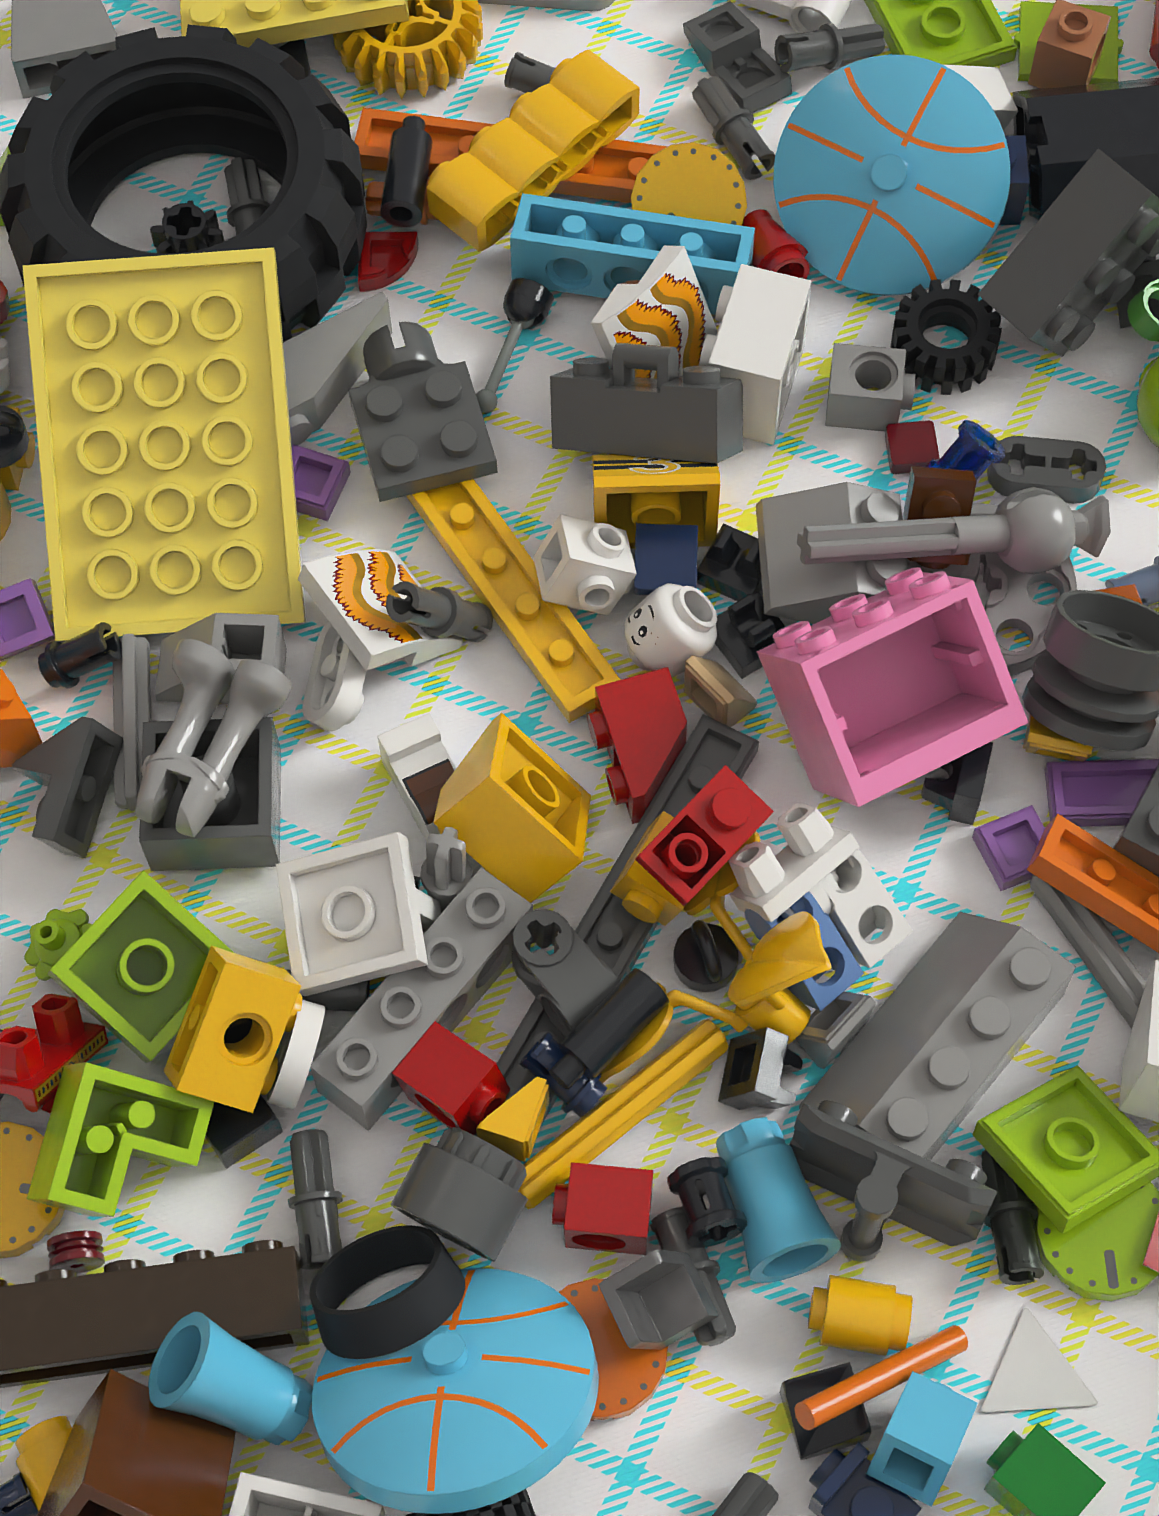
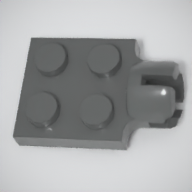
(418, 417)

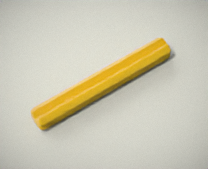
(622, 1109)

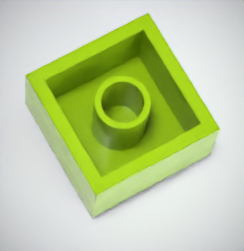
(138, 966)

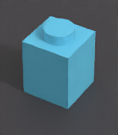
(922, 1438)

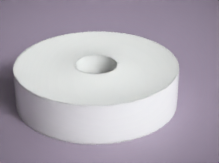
(296, 1056)

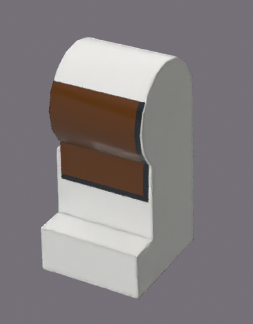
(417, 767)

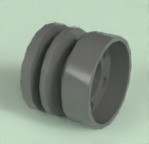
(1098, 671)

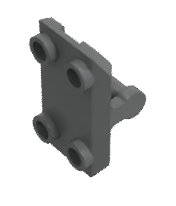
(887, 1182)

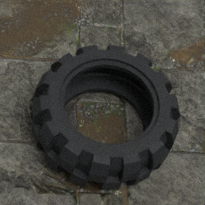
(181, 99)

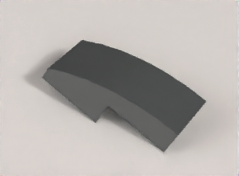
(733, 51)

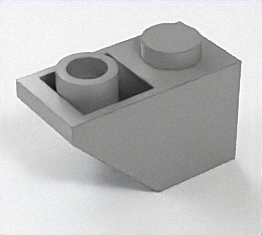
(234, 635)

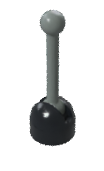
(526, 308)

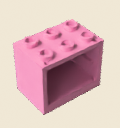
(892, 685)

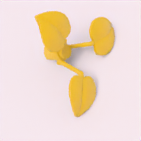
(760, 989)

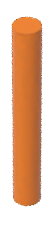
(880, 1377)

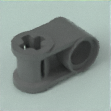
(569, 979)

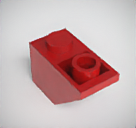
(643, 733)
(704, 835)

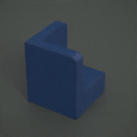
(665, 556)

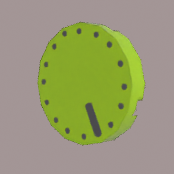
(1106, 1251)

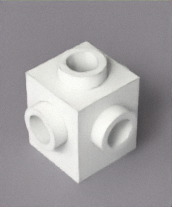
(584, 565)

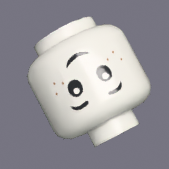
(670, 628)

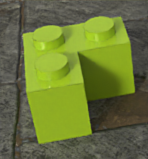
(100, 1123)

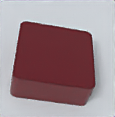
(910, 445)

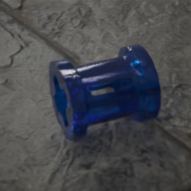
(971, 450)

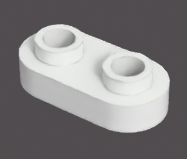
(334, 683)

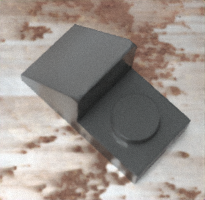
(77, 775)

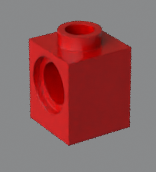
(451, 1080)
(605, 1208)

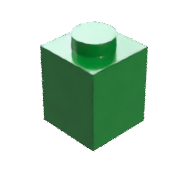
(1040, 1476)

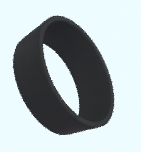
(398, 1320)

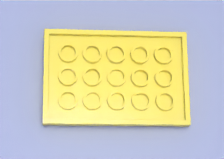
(163, 440)

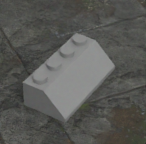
(946, 1033)

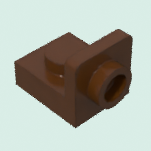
(939, 495)

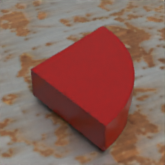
(385, 258)

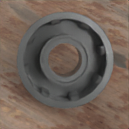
(464, 1192)

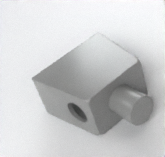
(52, 35)

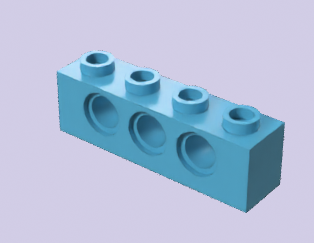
(597, 246)

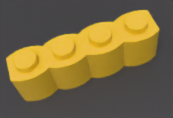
(534, 149)

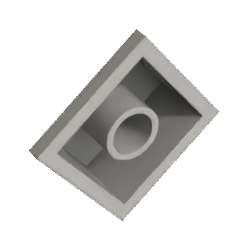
(811, 589)

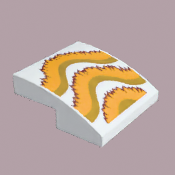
(658, 311)
(353, 596)

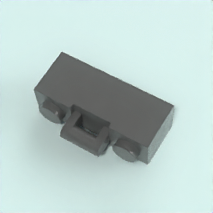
(662, 418)

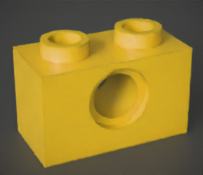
(227, 991)

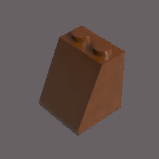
(139, 1459)

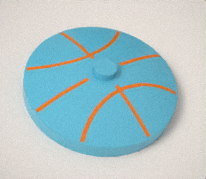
(892, 174)
(468, 1407)

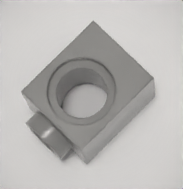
(862, 366)

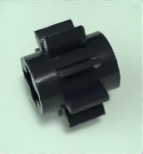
(186, 229)

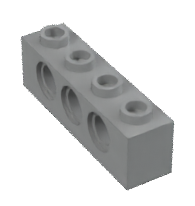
(464, 956)

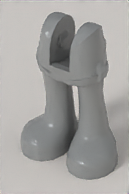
(206, 677)

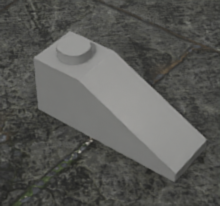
(328, 362)

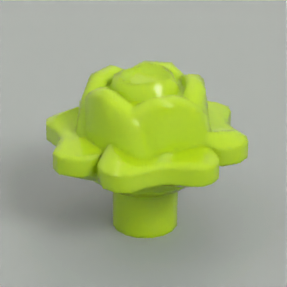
(54, 938)

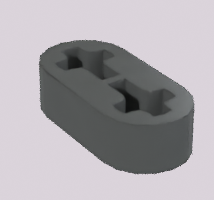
(1046, 467)

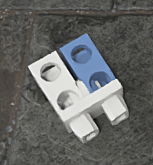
(832, 882)

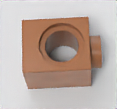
(1069, 46)

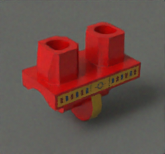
(36, 1057)

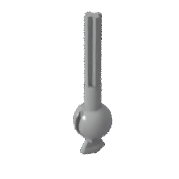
(1028, 531)

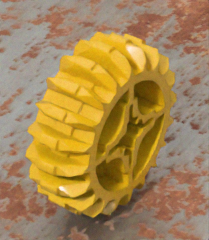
(416, 50)

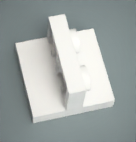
(354, 913)

